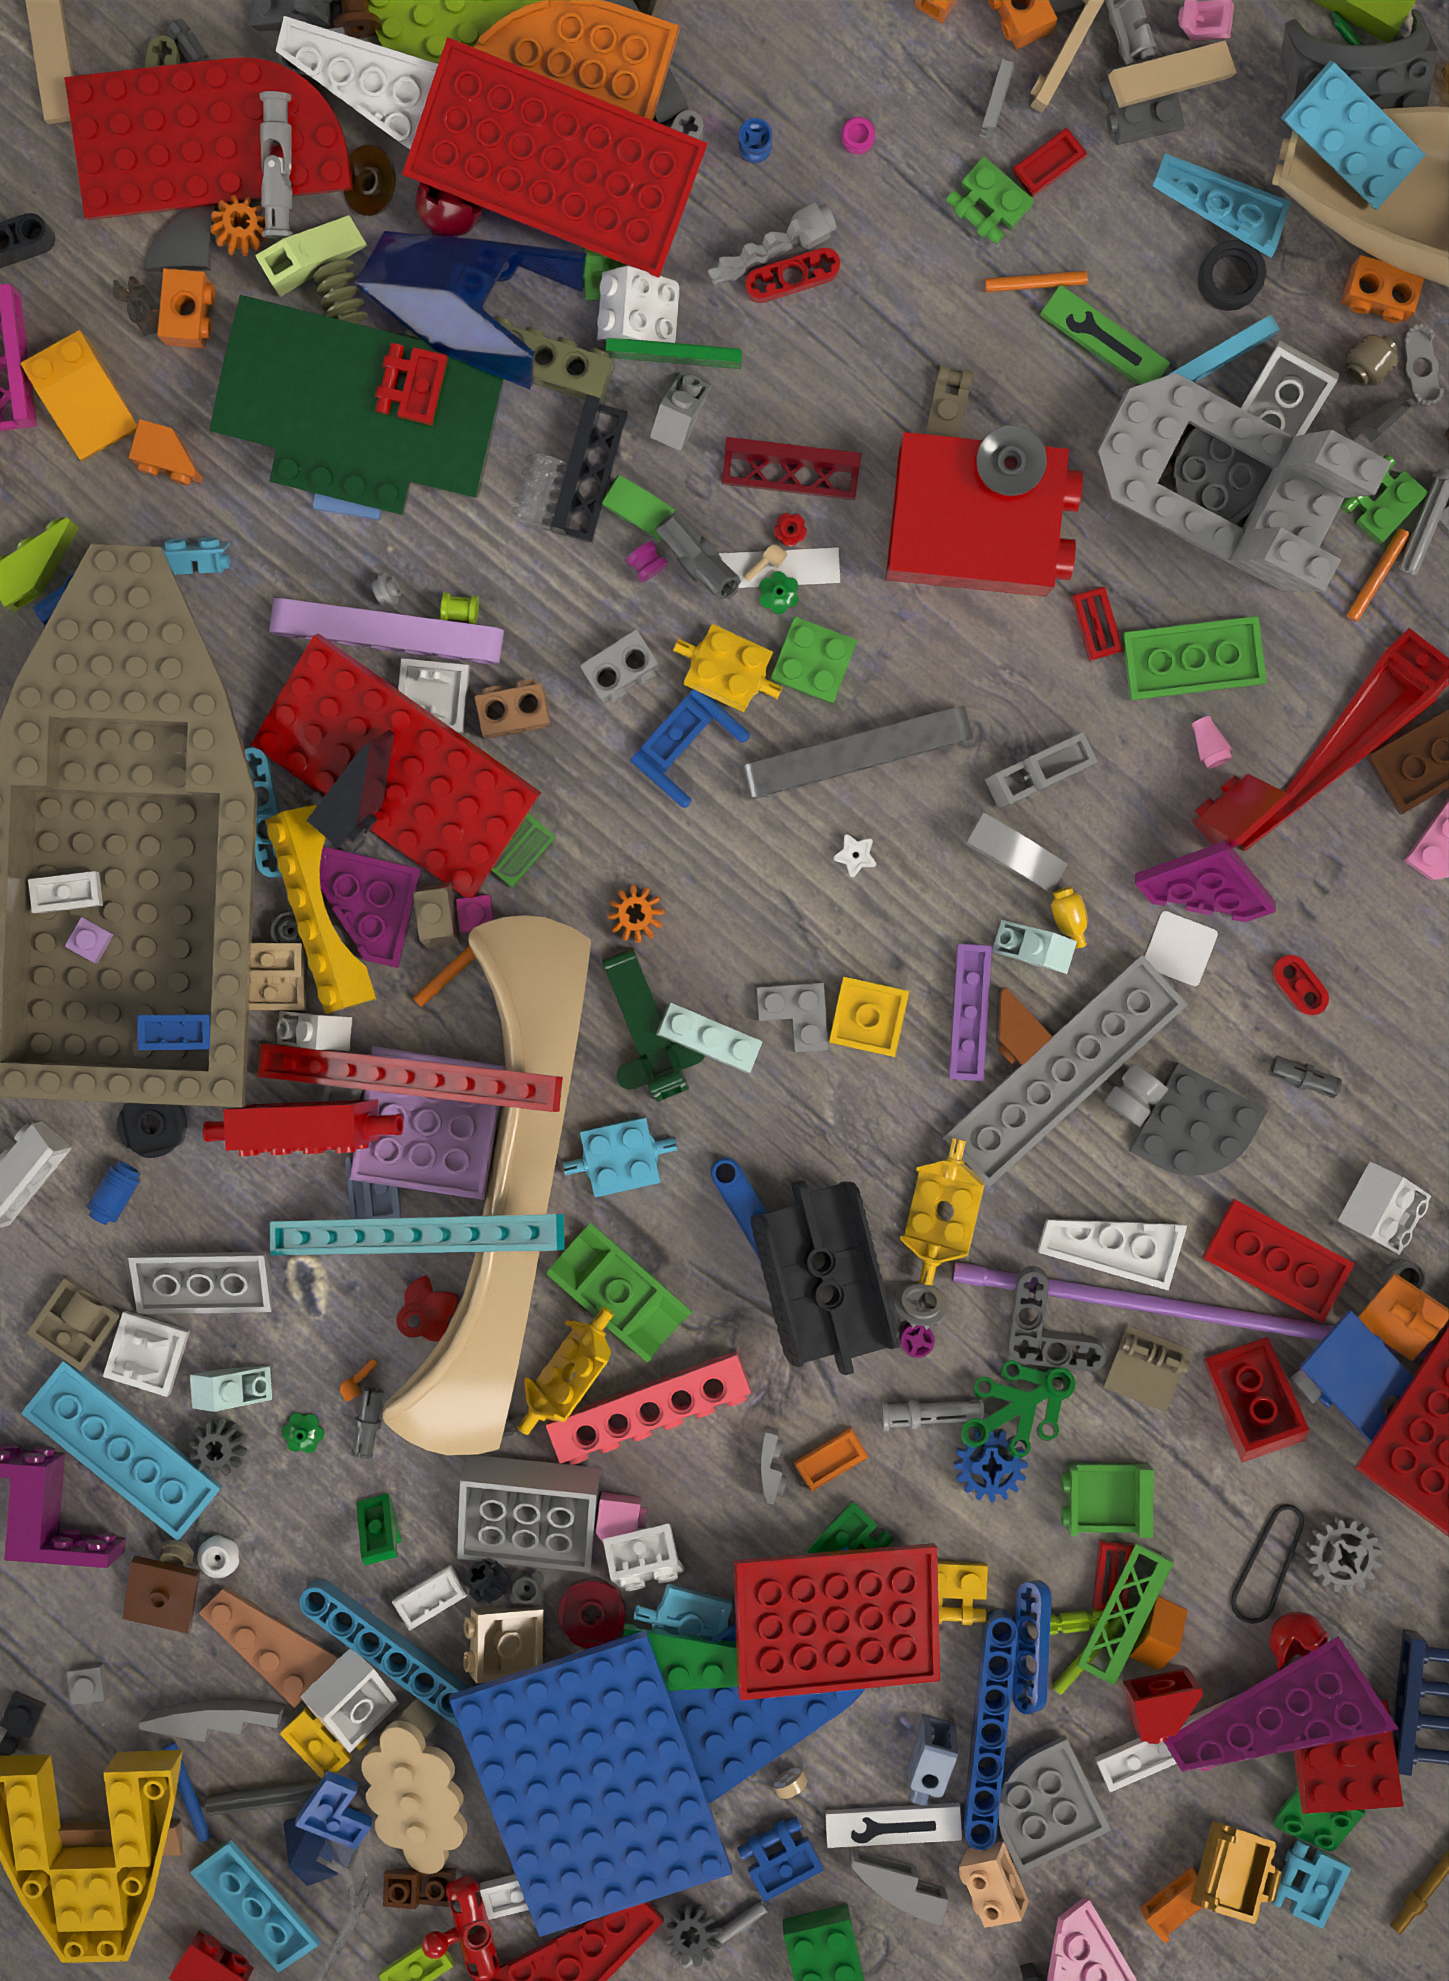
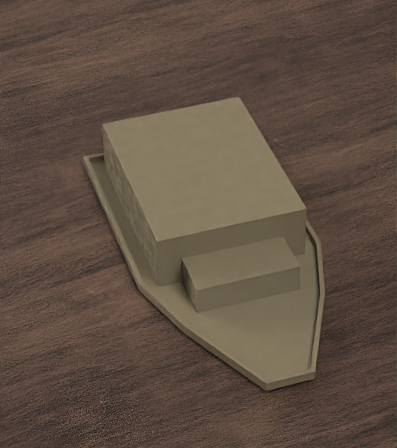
(135, 770)

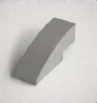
(1041, 770)
(1016, 852)
(901, 1886)

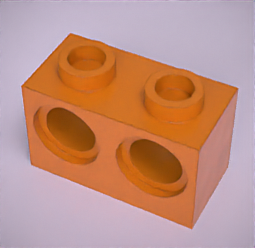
(1383, 280)

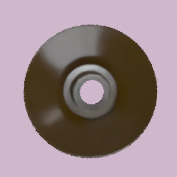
(371, 179)

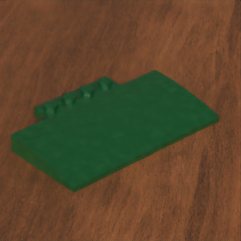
(311, 395)

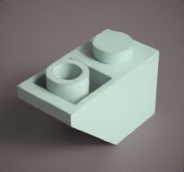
(1034, 946)
(230, 1388)

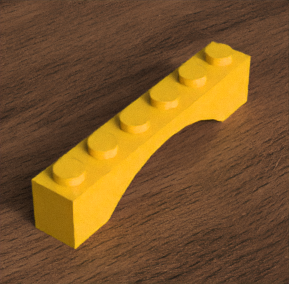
(338, 974)

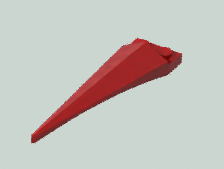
(1392, 695)

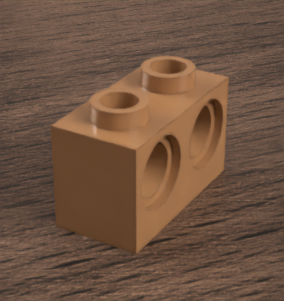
(513, 720)

